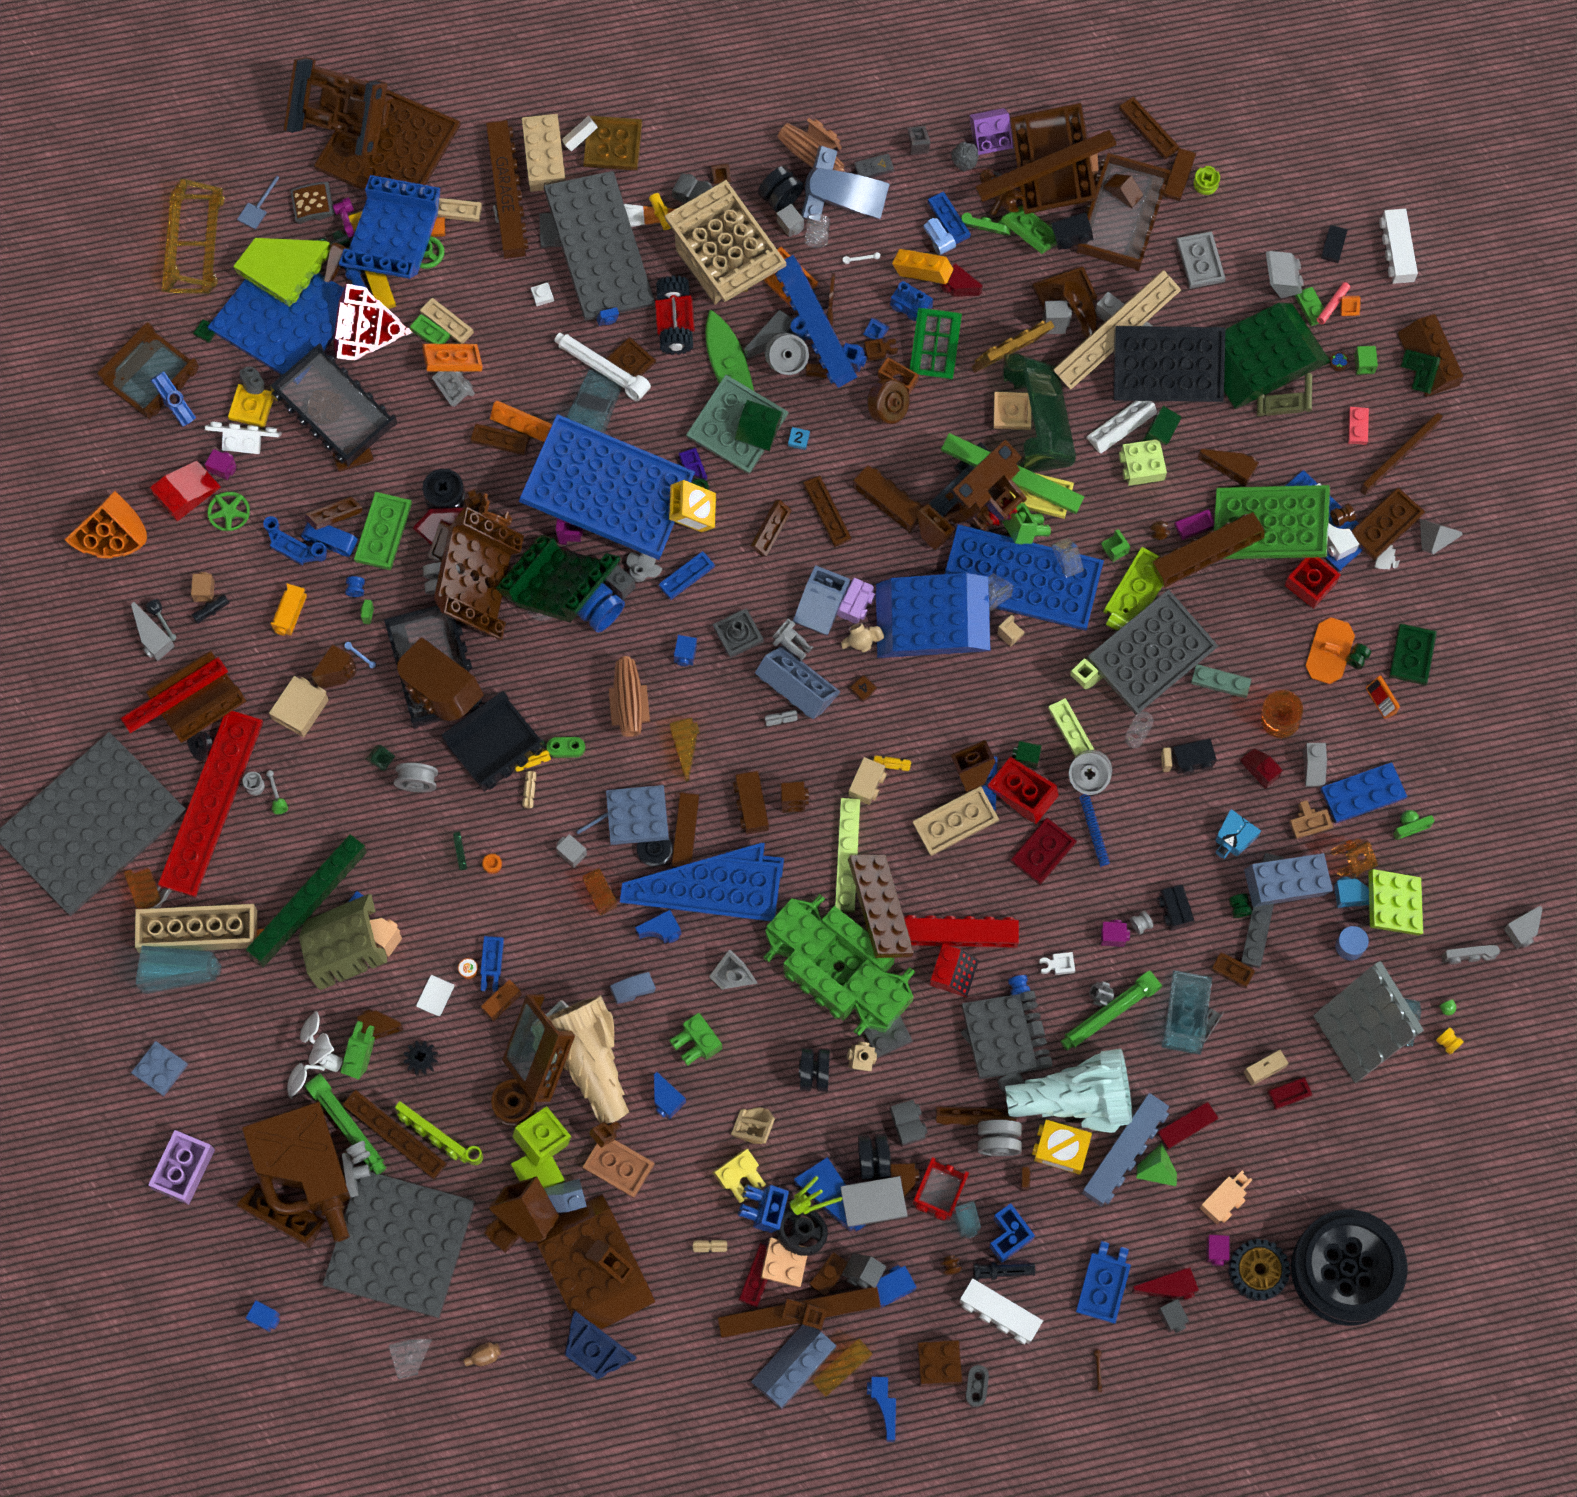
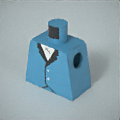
(1235, 835)

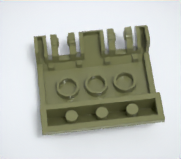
(340, 942)

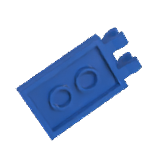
(1104, 1285)

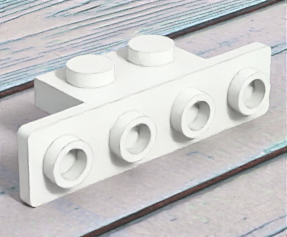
(242, 439)

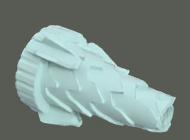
(1091, 1091)

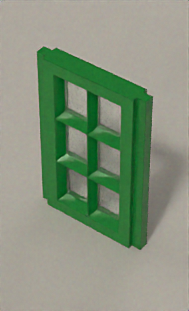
(935, 343)

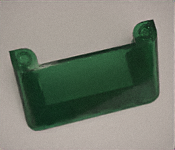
(1054, 442)

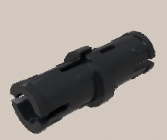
(210, 608)

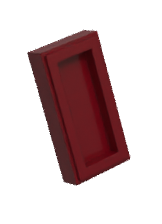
(1290, 1093)

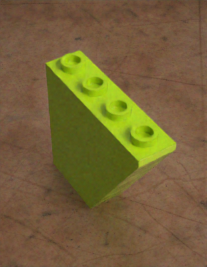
(282, 265)

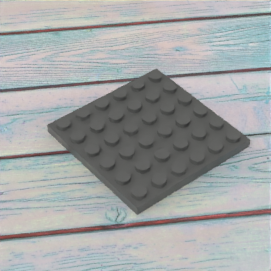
(400, 1244)

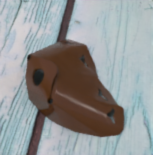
(1089, 322)

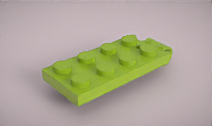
(1135, 590)
(437, 1137)

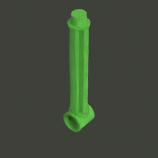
(1145, 987)
(321, 1091)

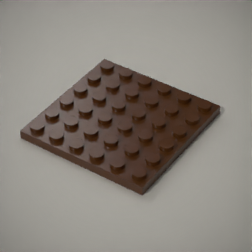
(405, 149)

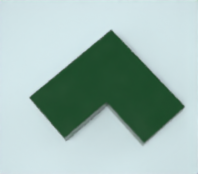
(1425, 367)

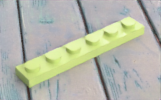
(847, 846)

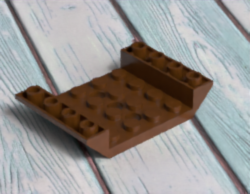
(481, 548)

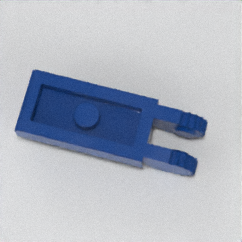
(491, 961)

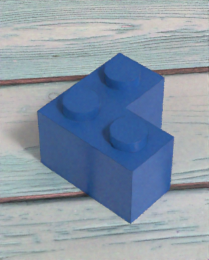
(1015, 1235)

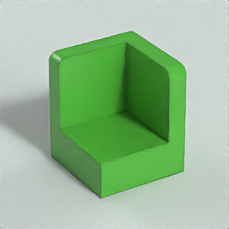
(1365, 360)
(1116, 546)

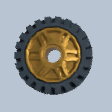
(1270, 1259)

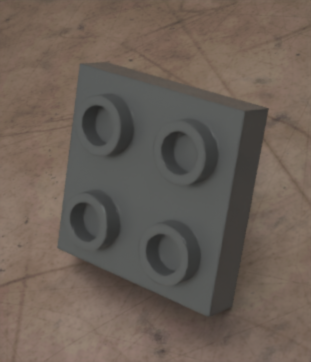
(738, 633)

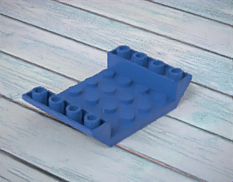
(393, 227)

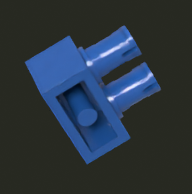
(909, 299)
(770, 1207)

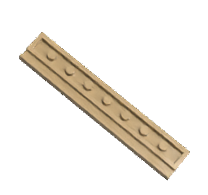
(1101, 341)

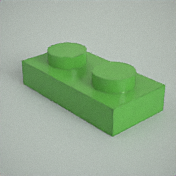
(1310, 305)
(429, 331)

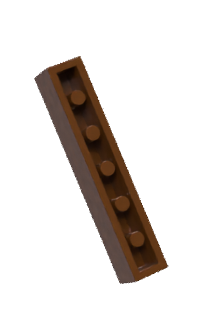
(1208, 549)

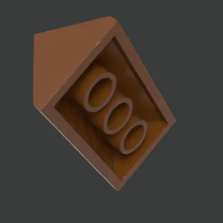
(300, 1227)

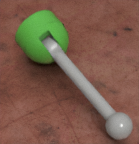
(279, 805)

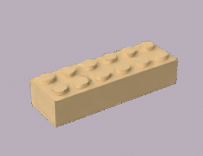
(197, 927)

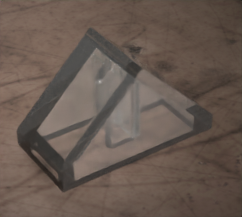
(1068, 557)

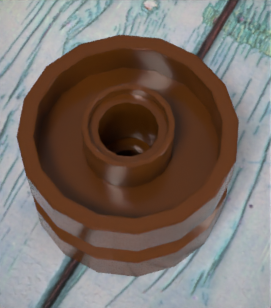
(504, 1096)

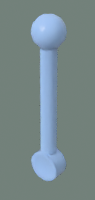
(348, 646)

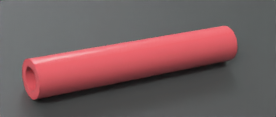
(1333, 303)

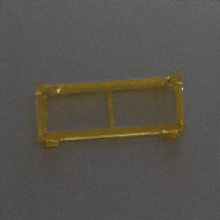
(170, 269)

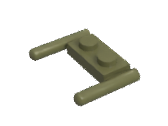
(1287, 402)

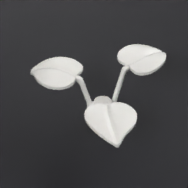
(320, 1054)

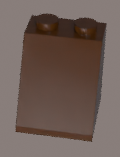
(526, 1209)

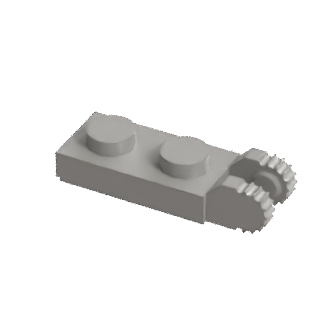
(1471, 954)

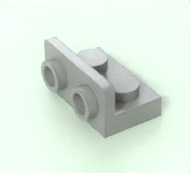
(453, 386)

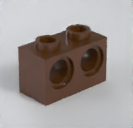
(794, 797)

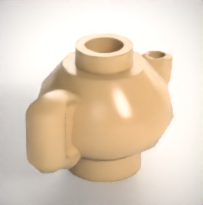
(862, 637)

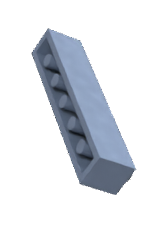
(1125, 1150)

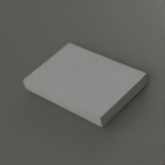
(1200, 260)
(873, 1201)

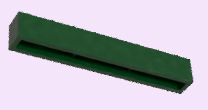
(306, 901)

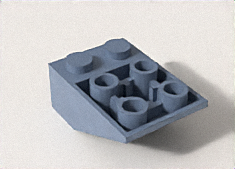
(821, 600)

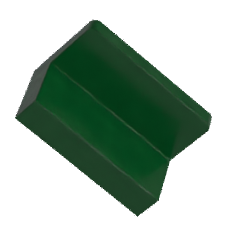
(1163, 426)

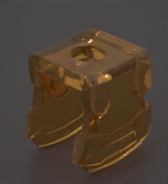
(1352, 849)

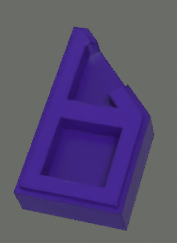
(691, 460)

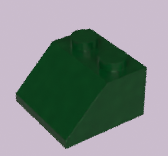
(758, 425)

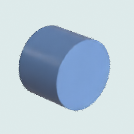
(1351, 943)

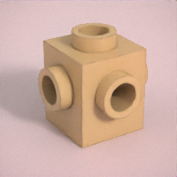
(854, 1056)

